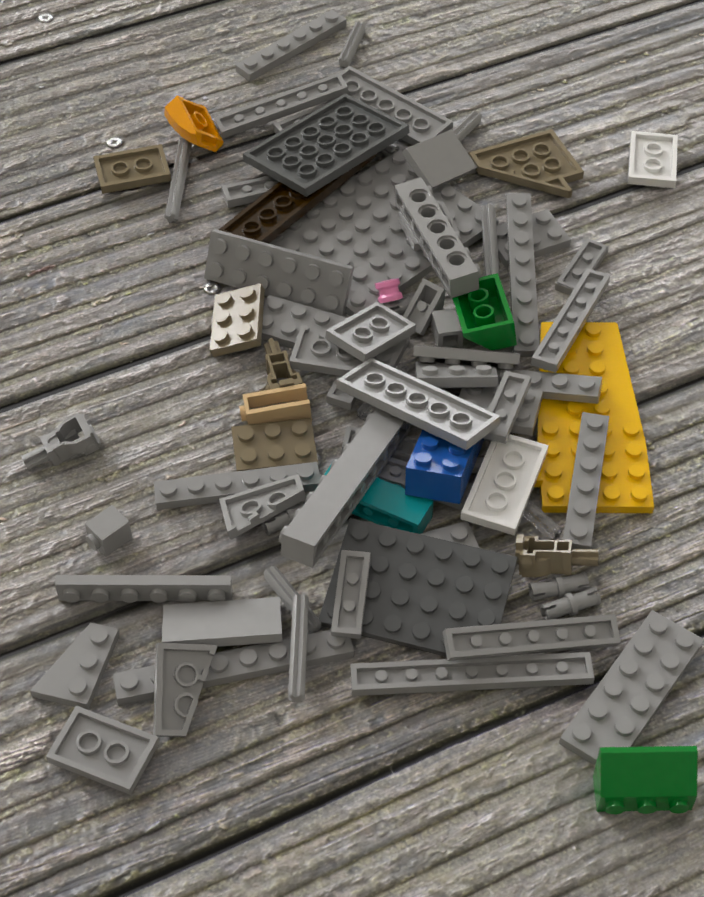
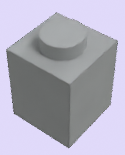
(446, 328)
(108, 531)

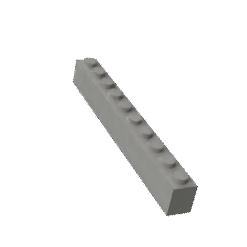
(342, 488)

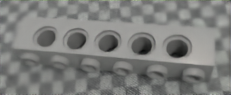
(437, 237)

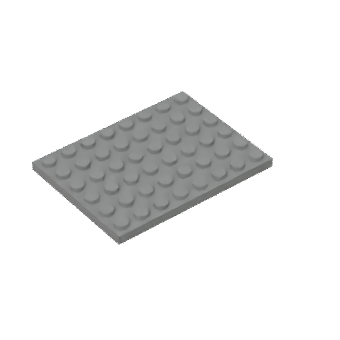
(362, 230)

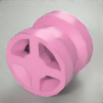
(388, 290)

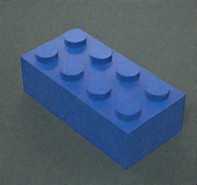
(440, 469)

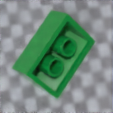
(486, 315)
(646, 779)

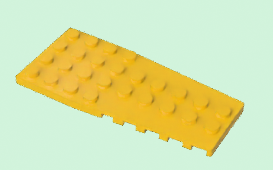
(625, 467)

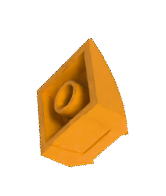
(193, 123)

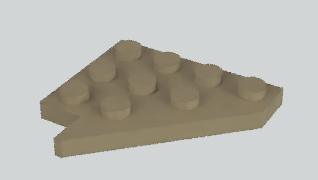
(531, 161)

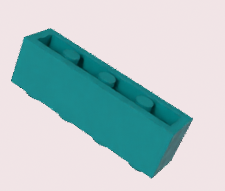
(390, 507)

